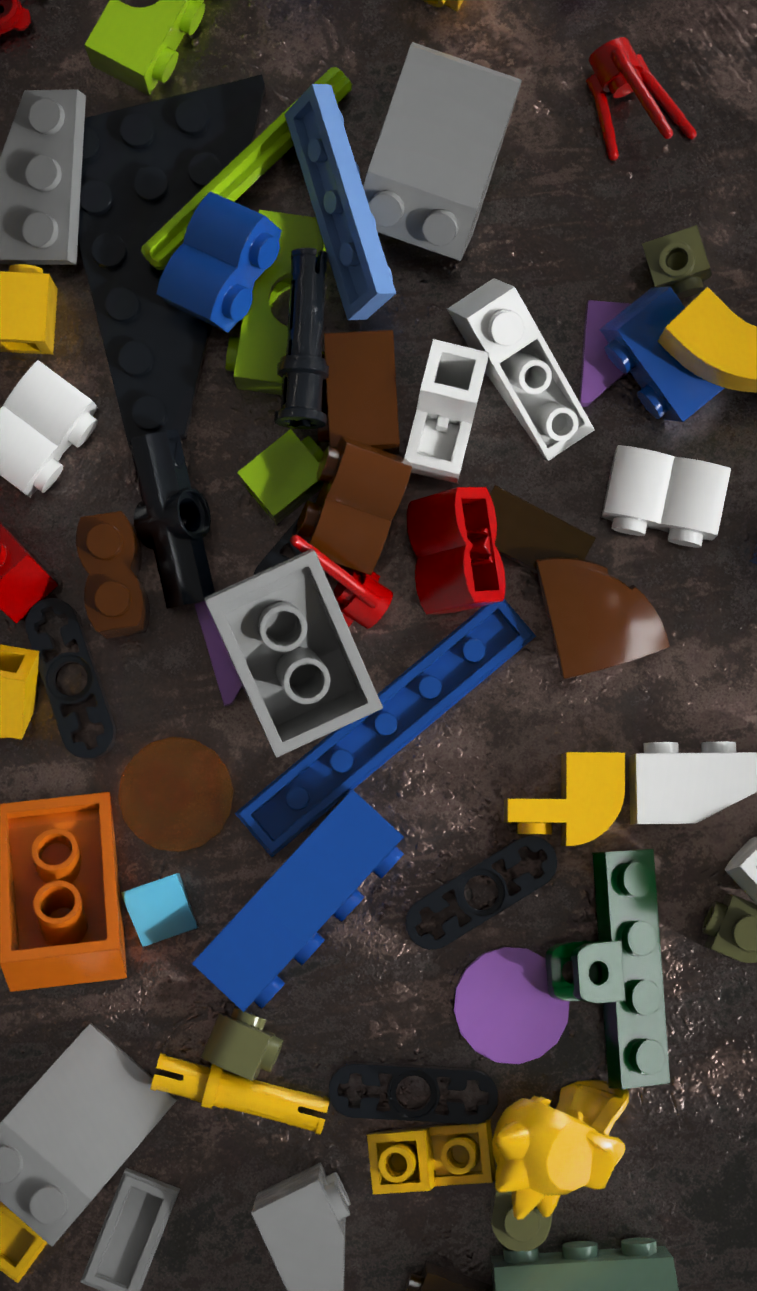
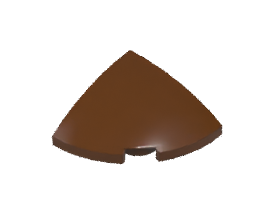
(596, 616)

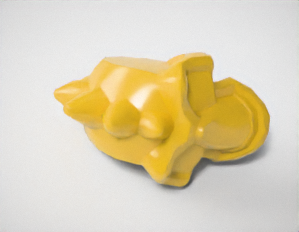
(560, 1149)

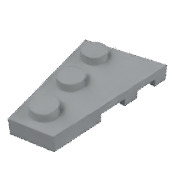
(42, 179)

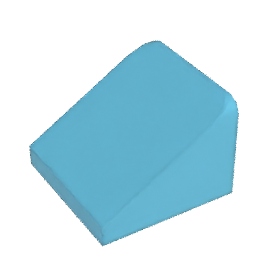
(160, 909)

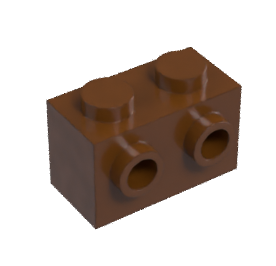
(361, 390)

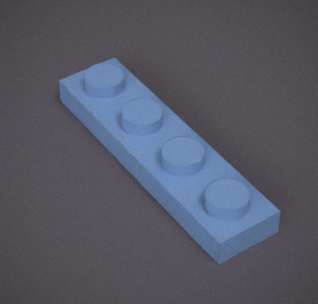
(340, 202)

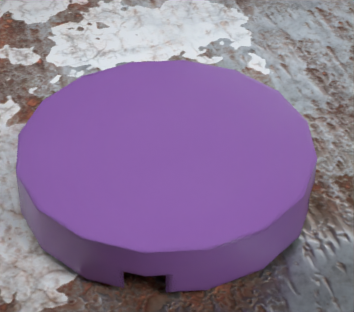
(507, 1006)

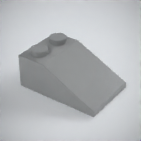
(438, 150)
(293, 652)
(75, 1132)
(305, 1229)

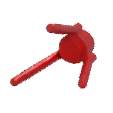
(624, 72)
(357, 593)

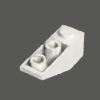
(522, 366)
(688, 786)

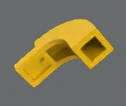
(714, 343)

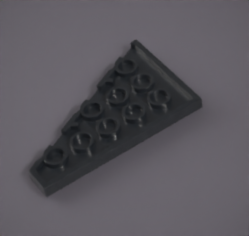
(134, 178)

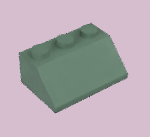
(582, 1267)

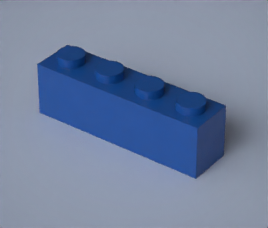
(298, 901)

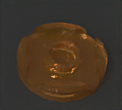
(176, 794)

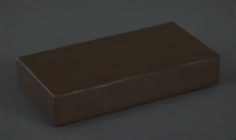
(534, 534)

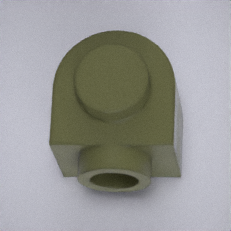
(678, 262)
(732, 928)
(242, 1044)
(514, 1233)

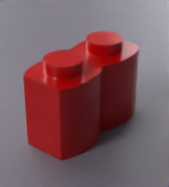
(456, 550)

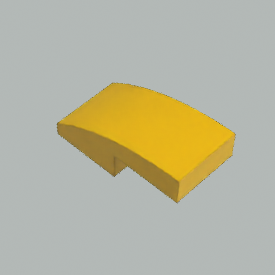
(431, 1157)

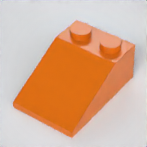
(60, 893)

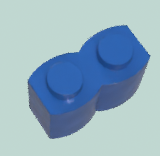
(219, 262)

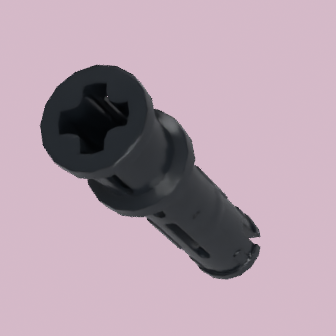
(303, 365)

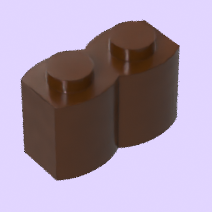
(355, 503)
(113, 560)

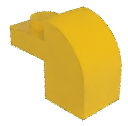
(588, 803)

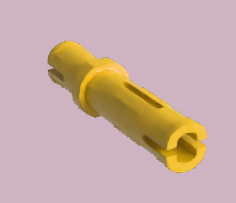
(233, 1092)

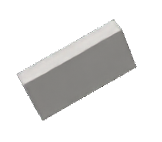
(130, 1233)

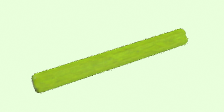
(237, 175)

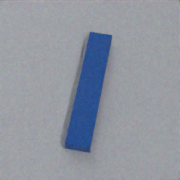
(409, 708)

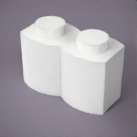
(39, 425)
(665, 495)

